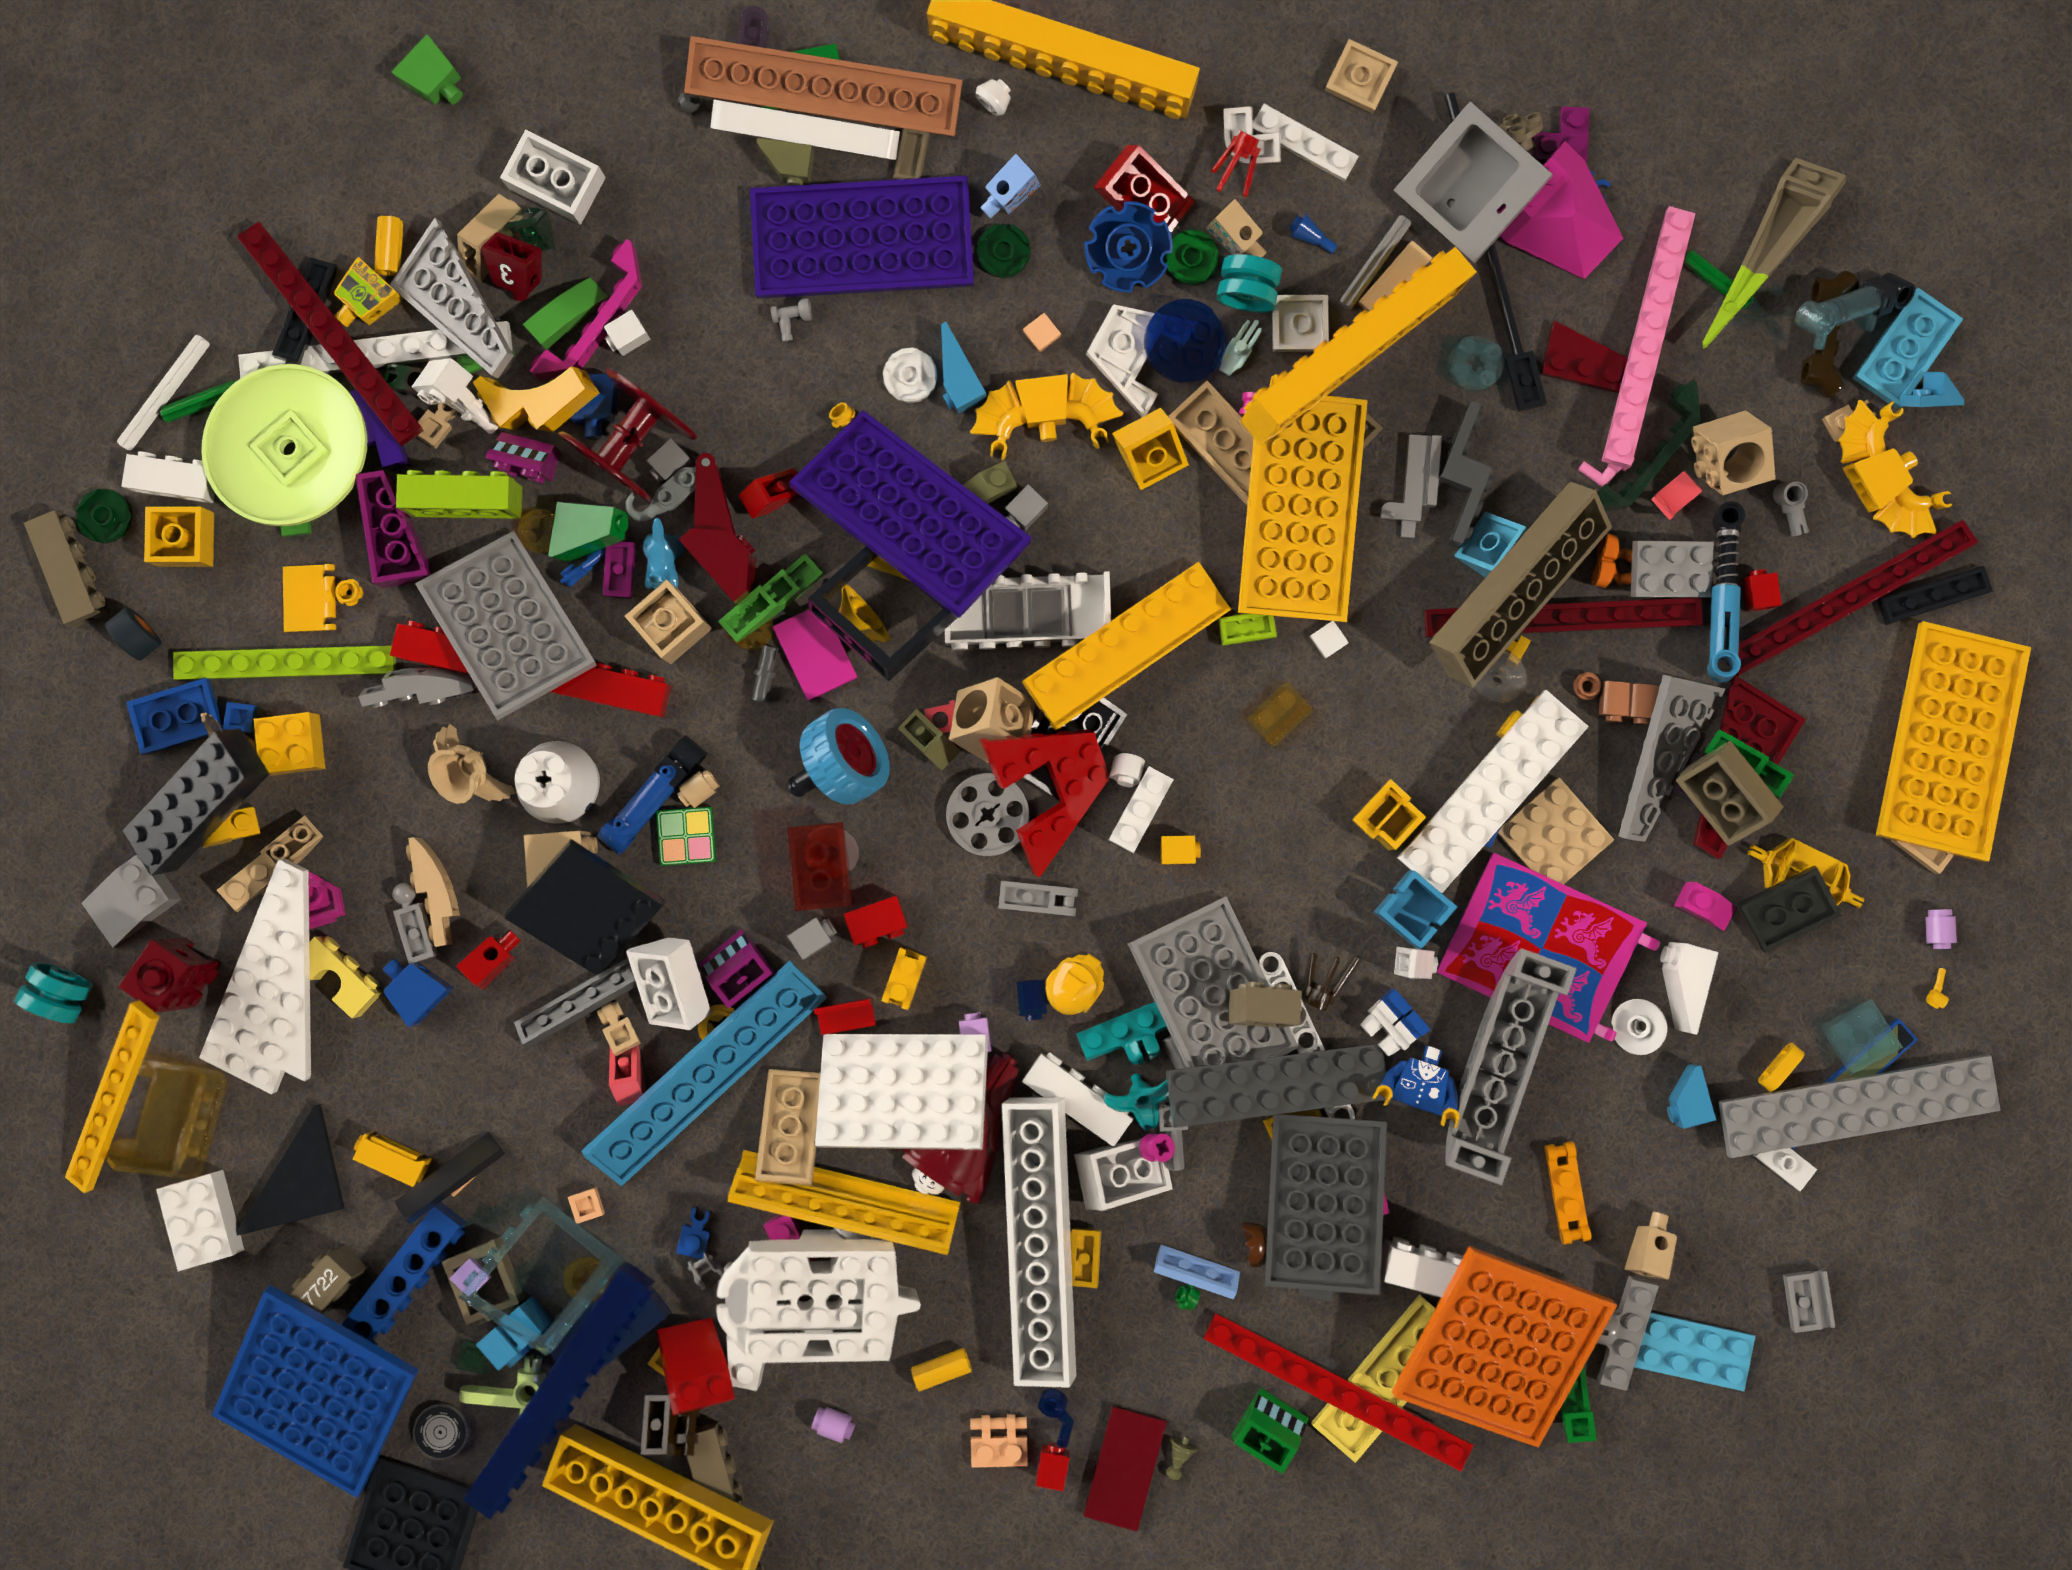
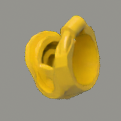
(1075, 984)

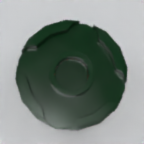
(995, 250)
(109, 522)

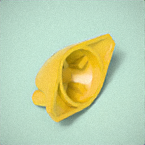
(862, 616)

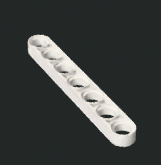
(1282, 974)

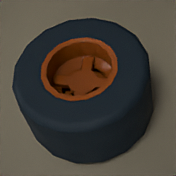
(133, 633)

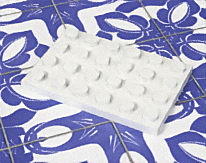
(902, 1091)

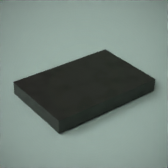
(1789, 909)

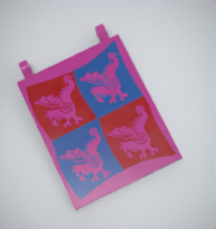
(1534, 913)

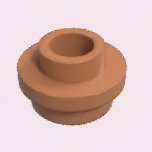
(1595, 686)

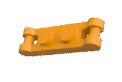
(1567, 1192)

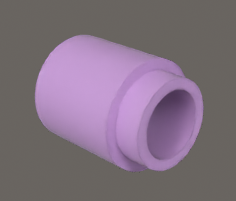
(1941, 928)
(833, 1424)

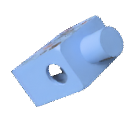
(1013, 177)

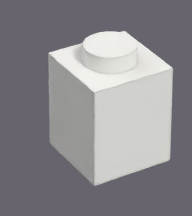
(626, 333)

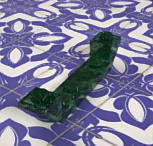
(1685, 404)

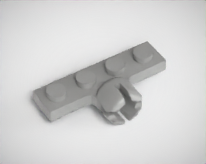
(1625, 1332)

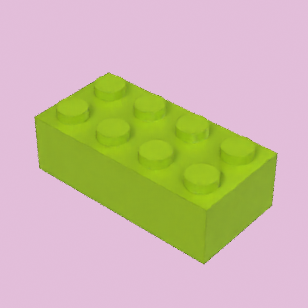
(459, 495)

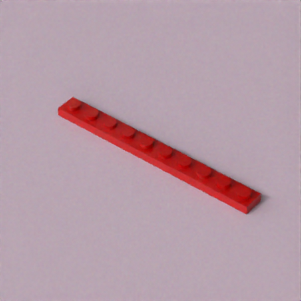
(1339, 1392)

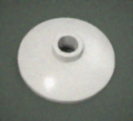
(1629, 1036)

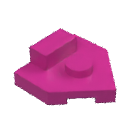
(324, 902)

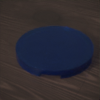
(1184, 341)

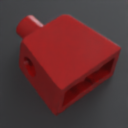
(480, 968)

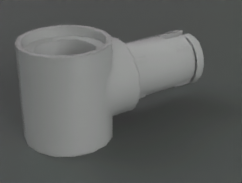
(1793, 508)

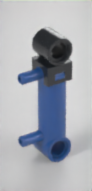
(668, 775)

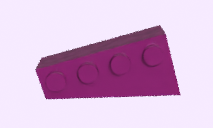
(391, 539)

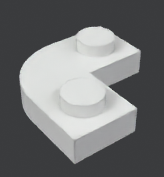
(1242, 119)

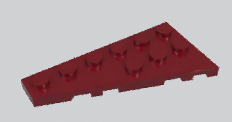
(1761, 725)

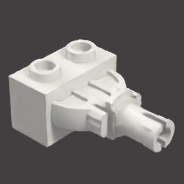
(446, 383)

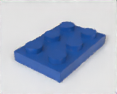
(173, 716)

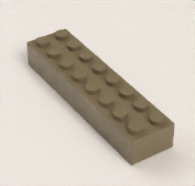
(1521, 584)

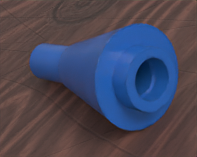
(1307, 231)

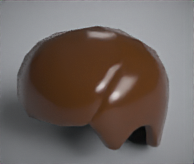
(1257, 1243)

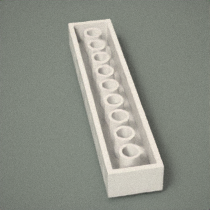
(1039, 1241)

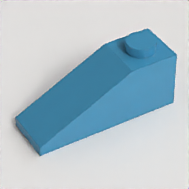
(960, 381)

